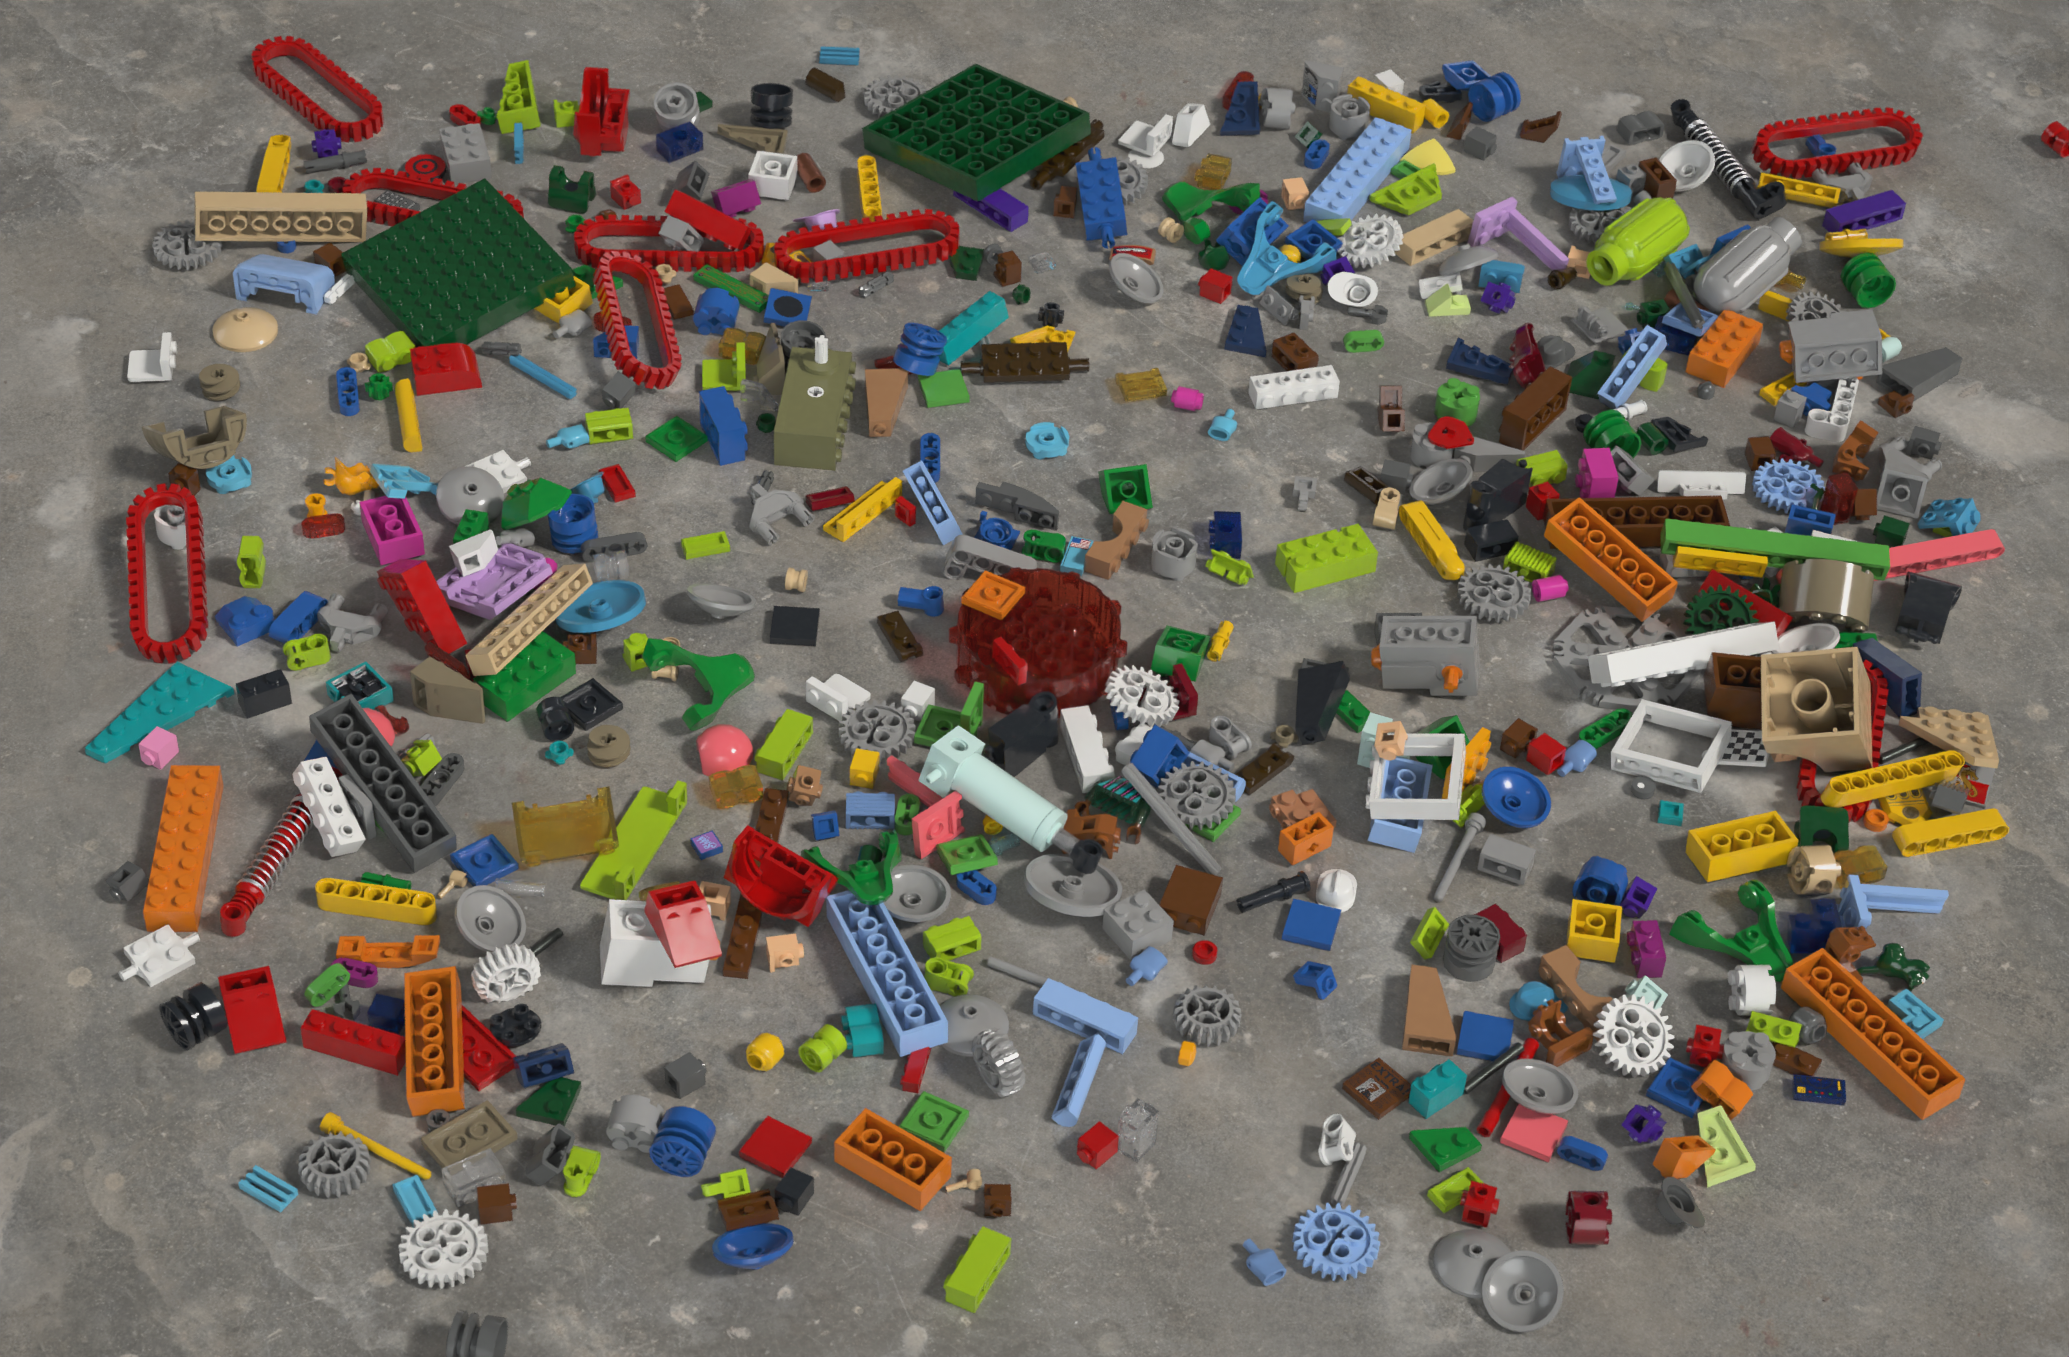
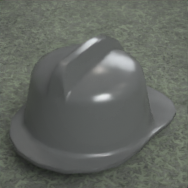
(1555, 350)
(1678, 1204)

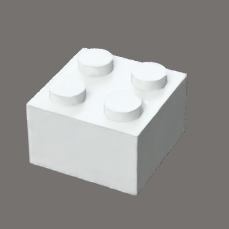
(774, 174)

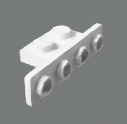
(1701, 482)

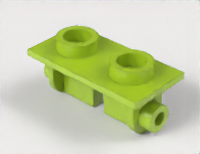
(1238, 570)
(1470, 803)
(1777, 1029)

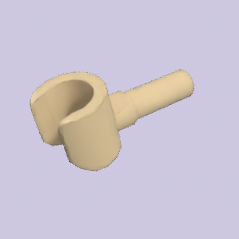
(456, 878)
(973, 1181)

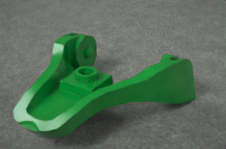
(1189, 200)
(717, 675)
(867, 881)
(1753, 945)

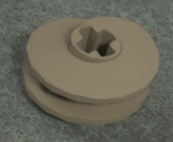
(1304, 285)
(219, 381)
(608, 745)

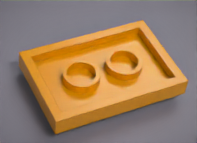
(1474, 761)

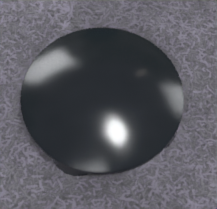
(515, 1025)

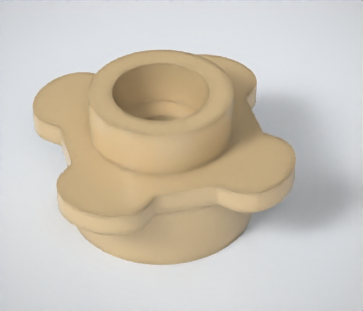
(665, 273)
(359, 362)

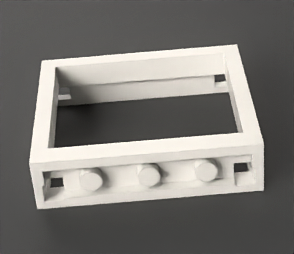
(1666, 770)
(1422, 809)

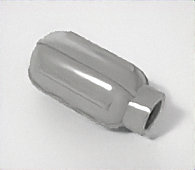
(1746, 267)

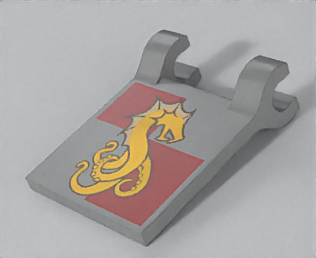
(1978, 781)

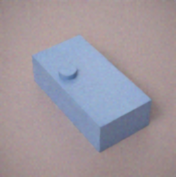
(1401, 780)

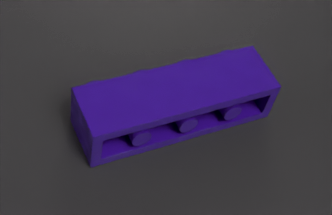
(1000, 208)
(1865, 213)

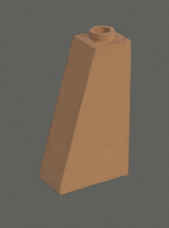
(884, 398)
(1427, 1016)

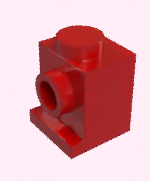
(625, 192)

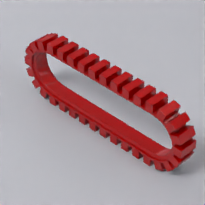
(331, 73)
(1835, 124)
(405, 184)
(864, 230)
(675, 259)
(615, 326)
(138, 580)
(1806, 777)

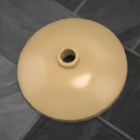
(245, 329)

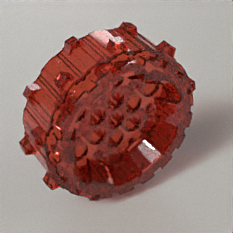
(1061, 631)

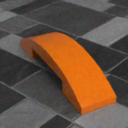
(389, 954)

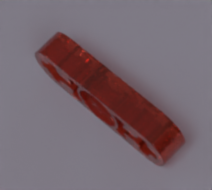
(1243, 76)

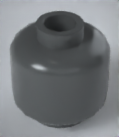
(1812, 1022)

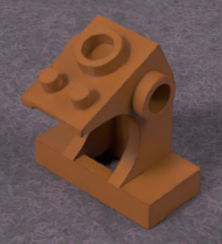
(1845, 459)
(1097, 827)
(1846, 945)
(1550, 1021)

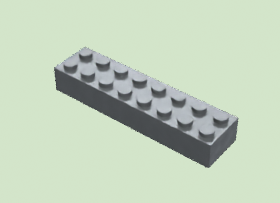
(396, 797)

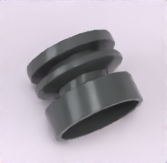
(801, 335)
(1471, 948)
(470, 1339)

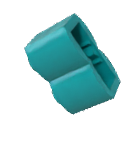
(863, 1030)

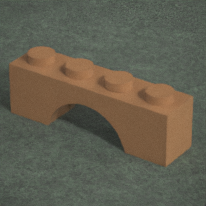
(1106, 556)
(1560, 971)

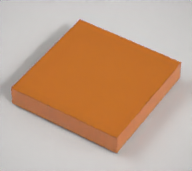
(993, 595)

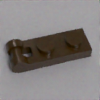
(899, 636)
(1265, 768)

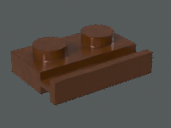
(748, 1209)

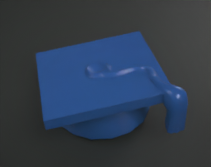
(996, 531)

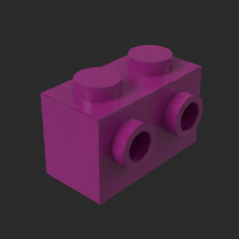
(736, 197)
(1646, 948)

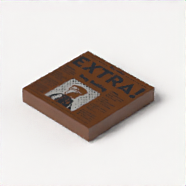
(1378, 1088)

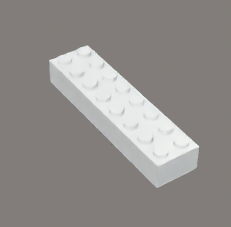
(1680, 654)

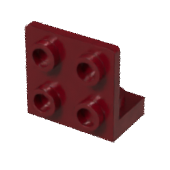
(1186, 692)

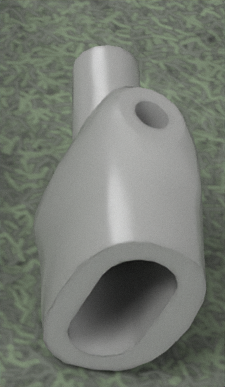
(573, 324)
(518, 537)
(1212, 754)

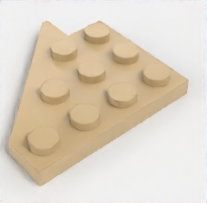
(1956, 731)

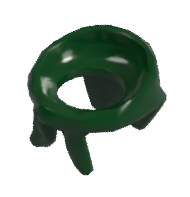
(1213, 257)
(1765, 593)

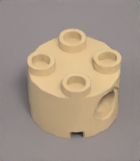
(1813, 870)

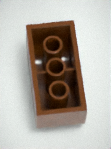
(1734, 689)

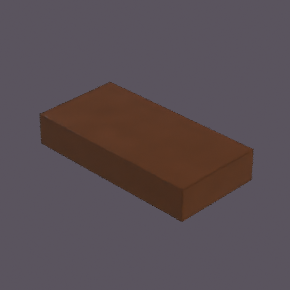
(678, 302)

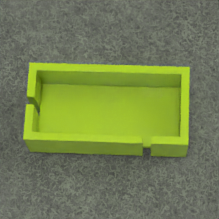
(1326, 558)

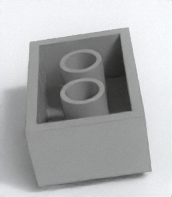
(465, 153)

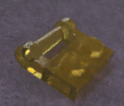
(1141, 385)

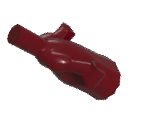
(1793, 448)

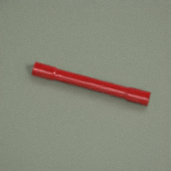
(1492, 1116)

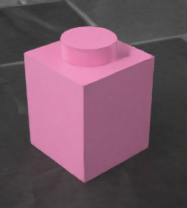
(158, 748)

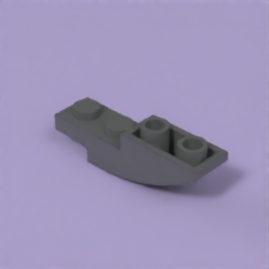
(1019, 501)

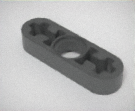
(605, 542)
(442, 771)

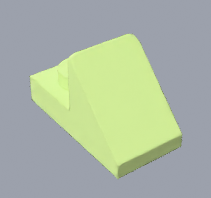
(1445, 304)

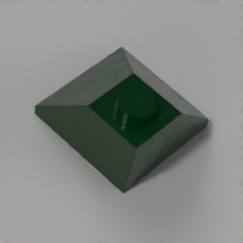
(1590, 373)

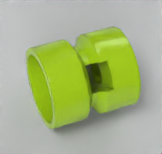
(824, 1047)

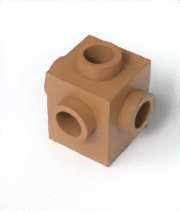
(804, 786)

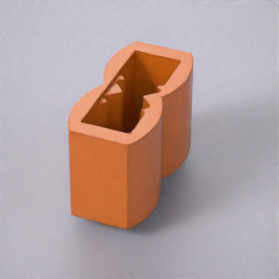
(1721, 1088)

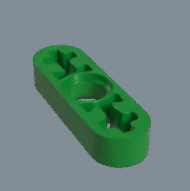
(1609, 721)

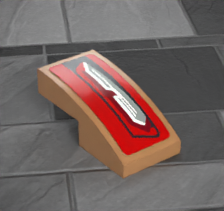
(1144, 253)

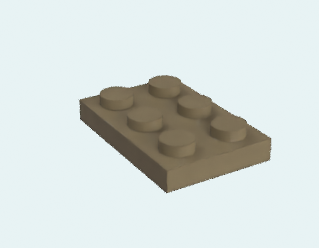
(468, 1135)

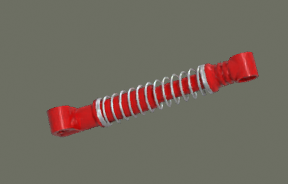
(251, 891)

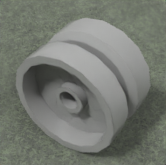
(676, 105)

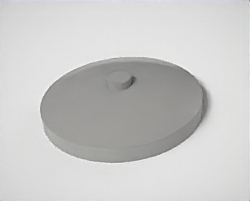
(1062, 888)

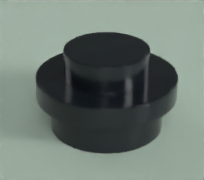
(1581, 421)

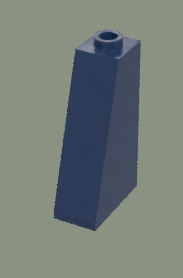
(1902, 678)

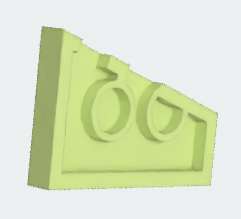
(1731, 1155)

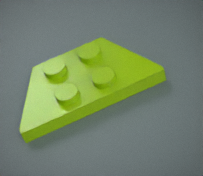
(1410, 192)

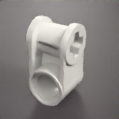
(1336, 1140)

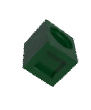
(1650, 311)

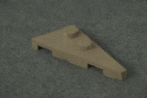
(757, 138)

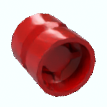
(2057, 138)

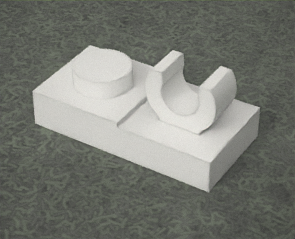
(1431, 285)

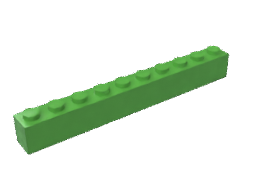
(1776, 546)

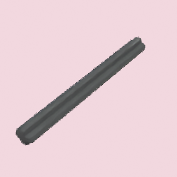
(1684, 295)

